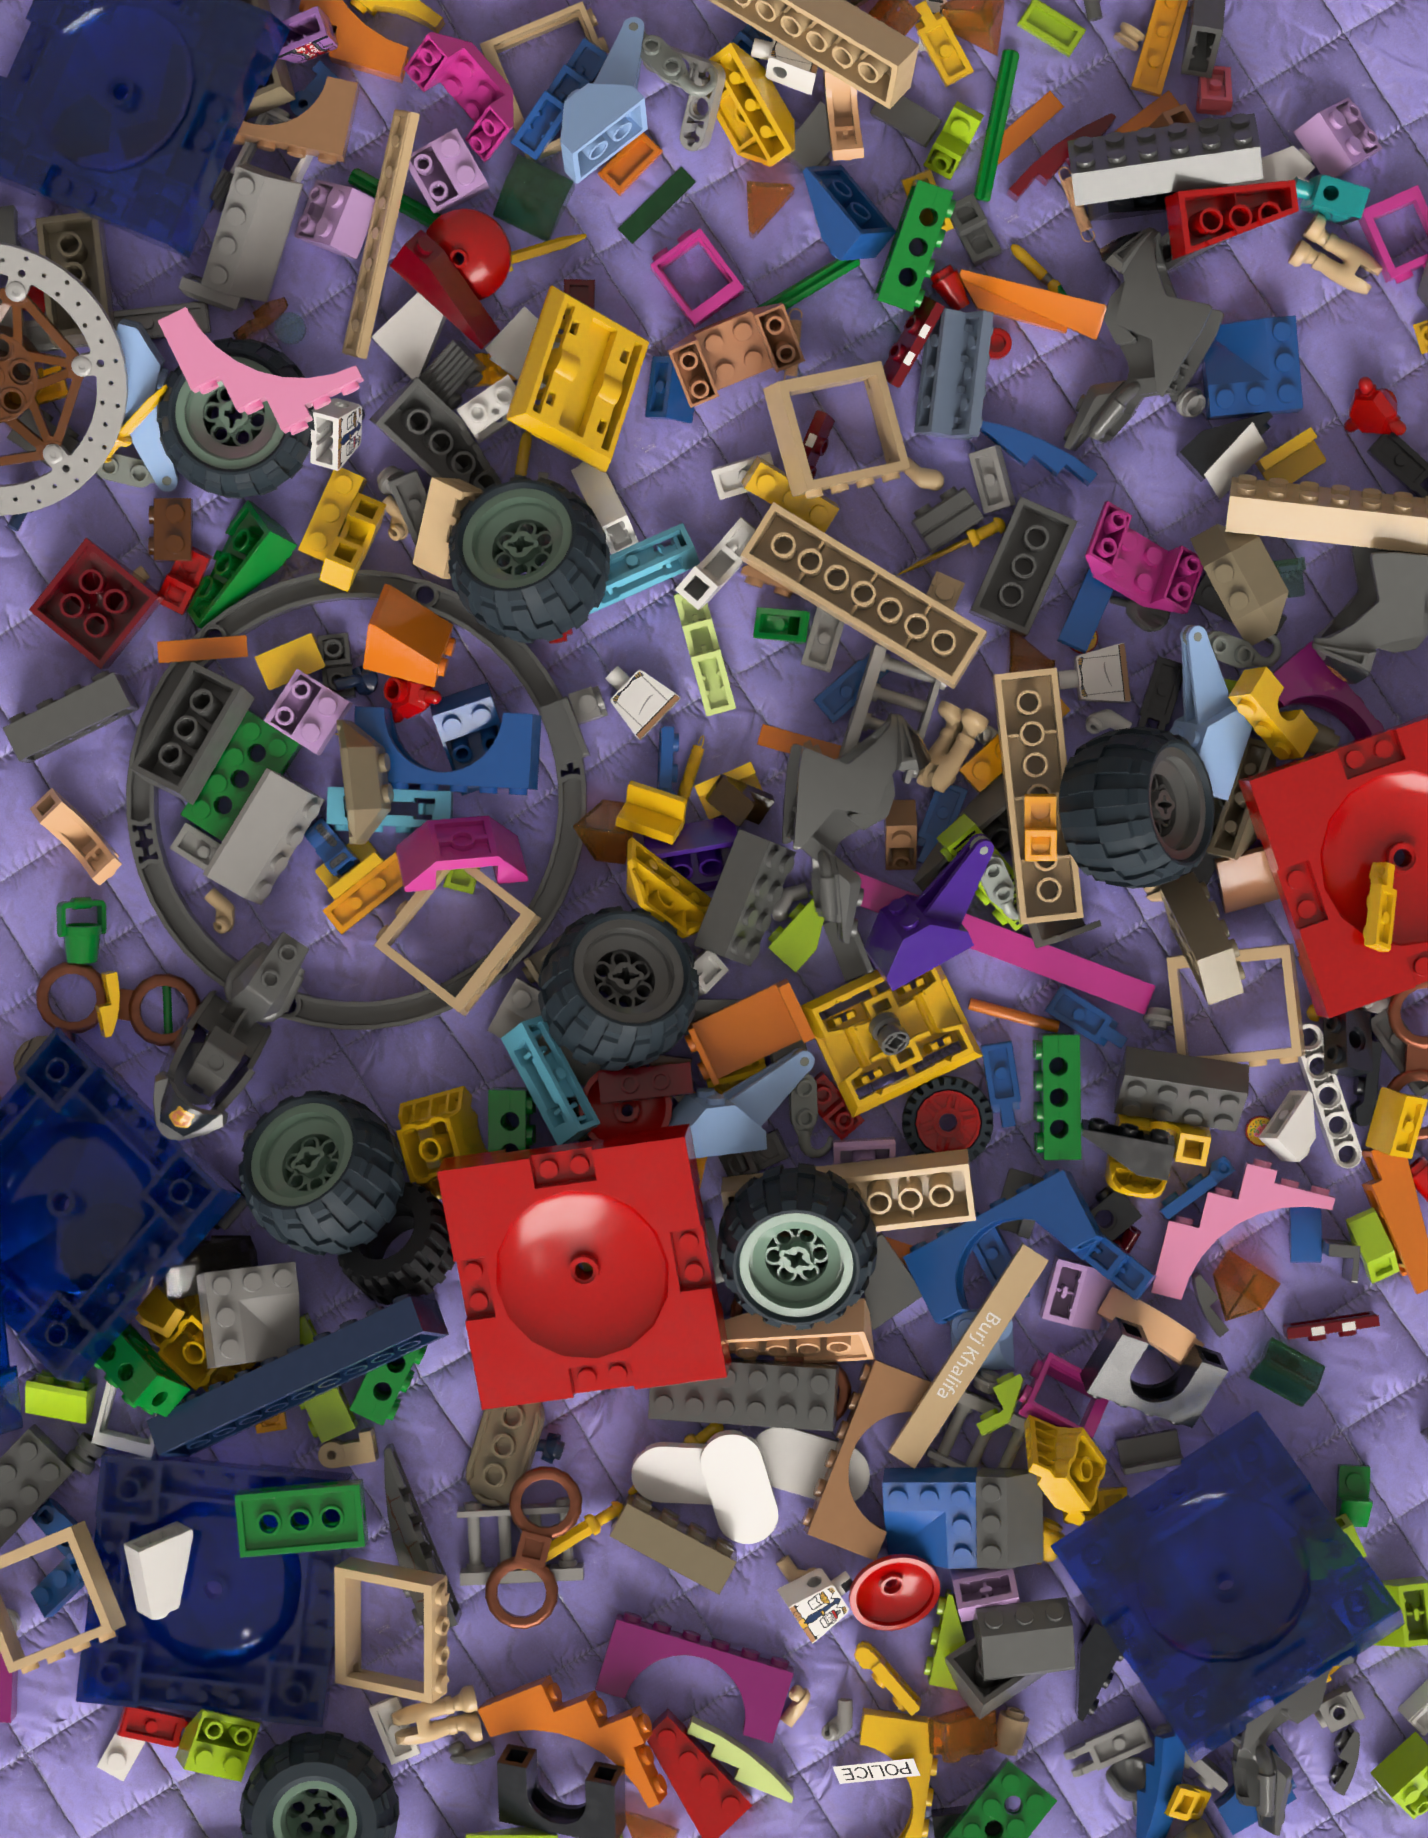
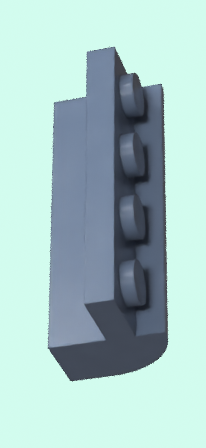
(954, 375)

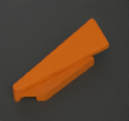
(1034, 305)
(1398, 1208)

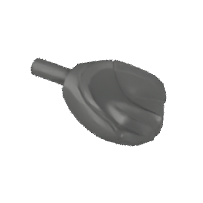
(1144, 617)
(1126, 1778)

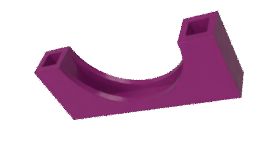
(1312, 683)
(639, 1644)

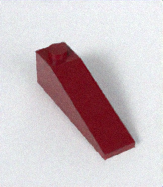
(440, 283)

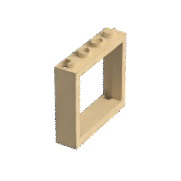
(533, 30)
(791, 442)
(492, 964)
(1257, 1057)
(97, 1587)
(348, 1628)

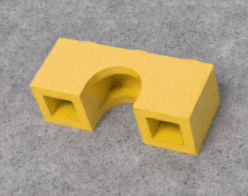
(773, 486)
(331, 513)
(353, 543)
(1257, 700)
(1190, 1141)

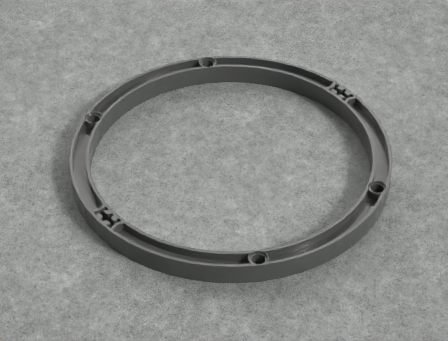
(143, 800)

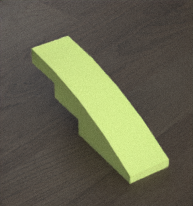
(705, 657)
(750, 1767)

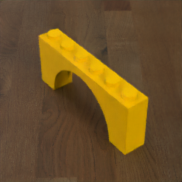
(904, 1738)

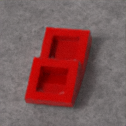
(184, 581)

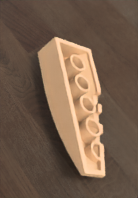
(838, 1341)

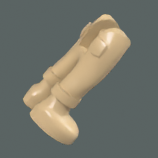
(1350, 254)
(951, 746)
(432, 1730)

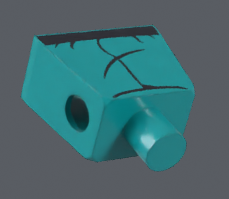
(1334, 198)

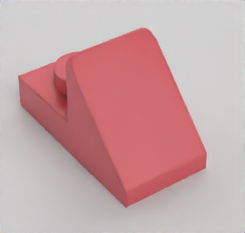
(1215, 93)

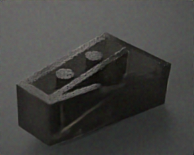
(212, 1255)

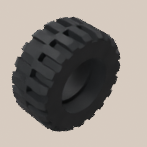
(417, 1264)

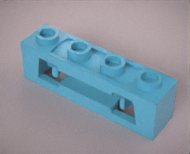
(642, 567)
(404, 824)
(550, 1081)

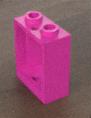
(1375, 241)
(715, 303)
(1070, 1376)

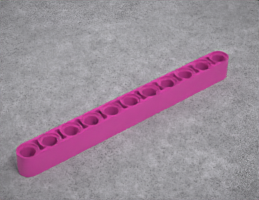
(1022, 952)

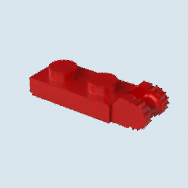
(152, 1725)

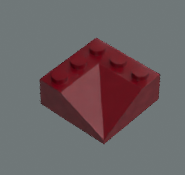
(96, 604)

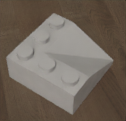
(249, 1313)

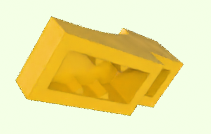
(410, 9)

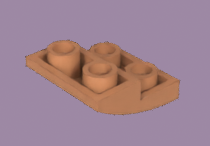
(1245, 880)

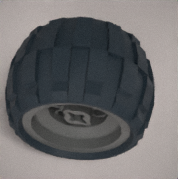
(1136, 807)
(642, 968)

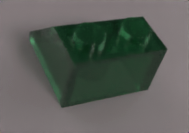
(533, 198)

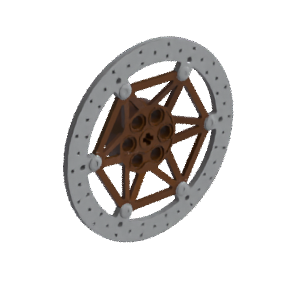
(76, 367)

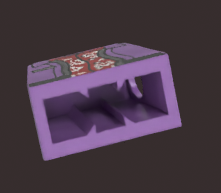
(308, 36)

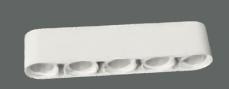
(1336, 1107)

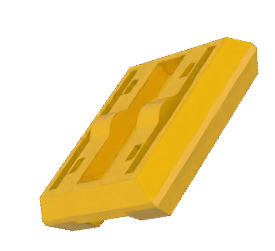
(585, 379)
(923, 1012)

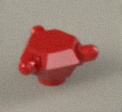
(1374, 410)
(409, 698)

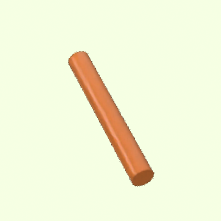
(1013, 1015)

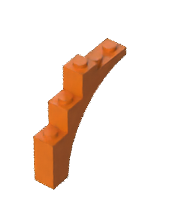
(360, 45)
(583, 1718)

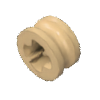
(1129, 36)

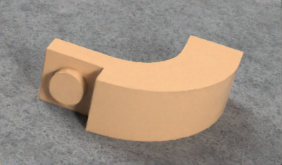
(842, 119)
(77, 835)
(1161, 1330)

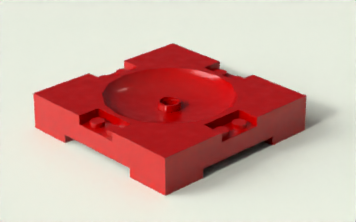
(1322, 832)
(543, 1322)

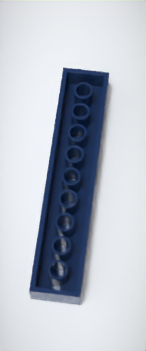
(298, 1375)

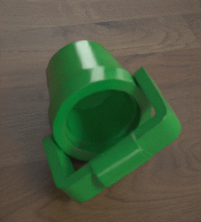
(81, 939)

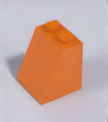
(407, 639)

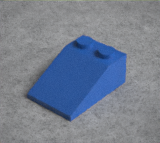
(845, 214)

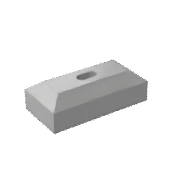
(191, 287)

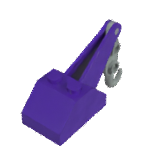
(927, 929)

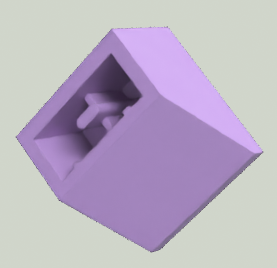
(1338, 139)
(446, 172)
(336, 218)
(308, 712)
(1074, 1294)
(983, 1588)

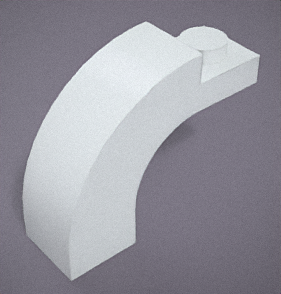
(717, 566)

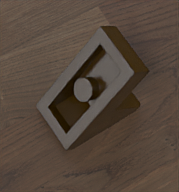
(739, 800)

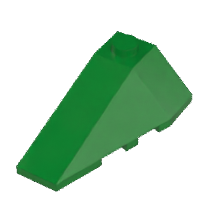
(249, 557)

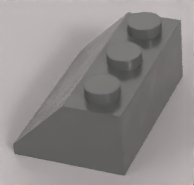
(1008, 1518)
(1024, 1638)
(980, 1694)

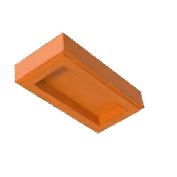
(630, 163)

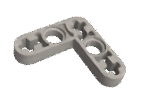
(697, 74)

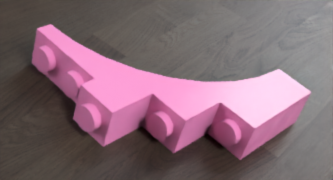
(248, 388)
(1258, 1194)

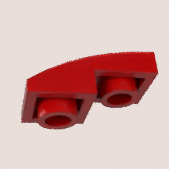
(833, 1108)

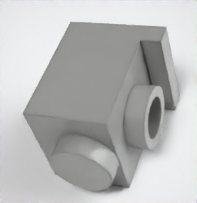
(588, 704)
(1339, 1698)

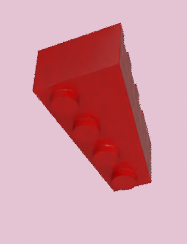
(1220, 213)
(699, 1780)

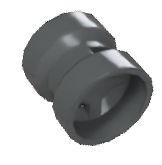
(889, 1033)
(85, 1454)

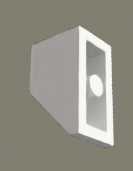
(1291, 1127)

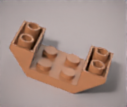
(734, 351)

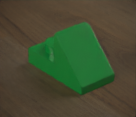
(781, 625)
(1353, 1493)

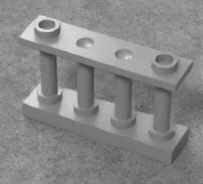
(871, 691)
(964, 1406)
(477, 1573)

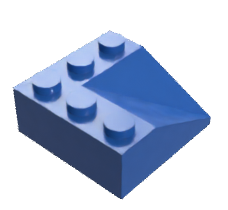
(1253, 369)
(932, 1514)

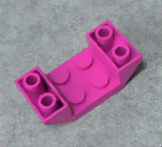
(471, 83)
(1141, 567)
(459, 845)

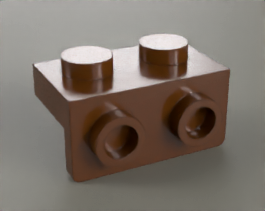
(172, 529)

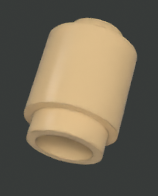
(1011, 1730)

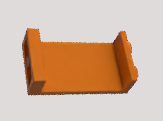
(748, 1031)

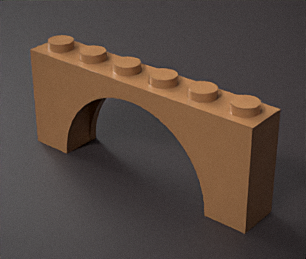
(317, 132)
(834, 1513)

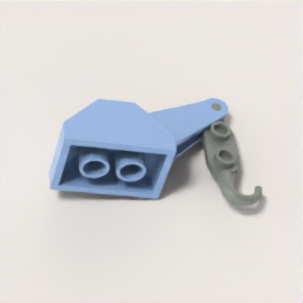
(611, 110)
(145, 377)
(1209, 716)
(734, 1119)

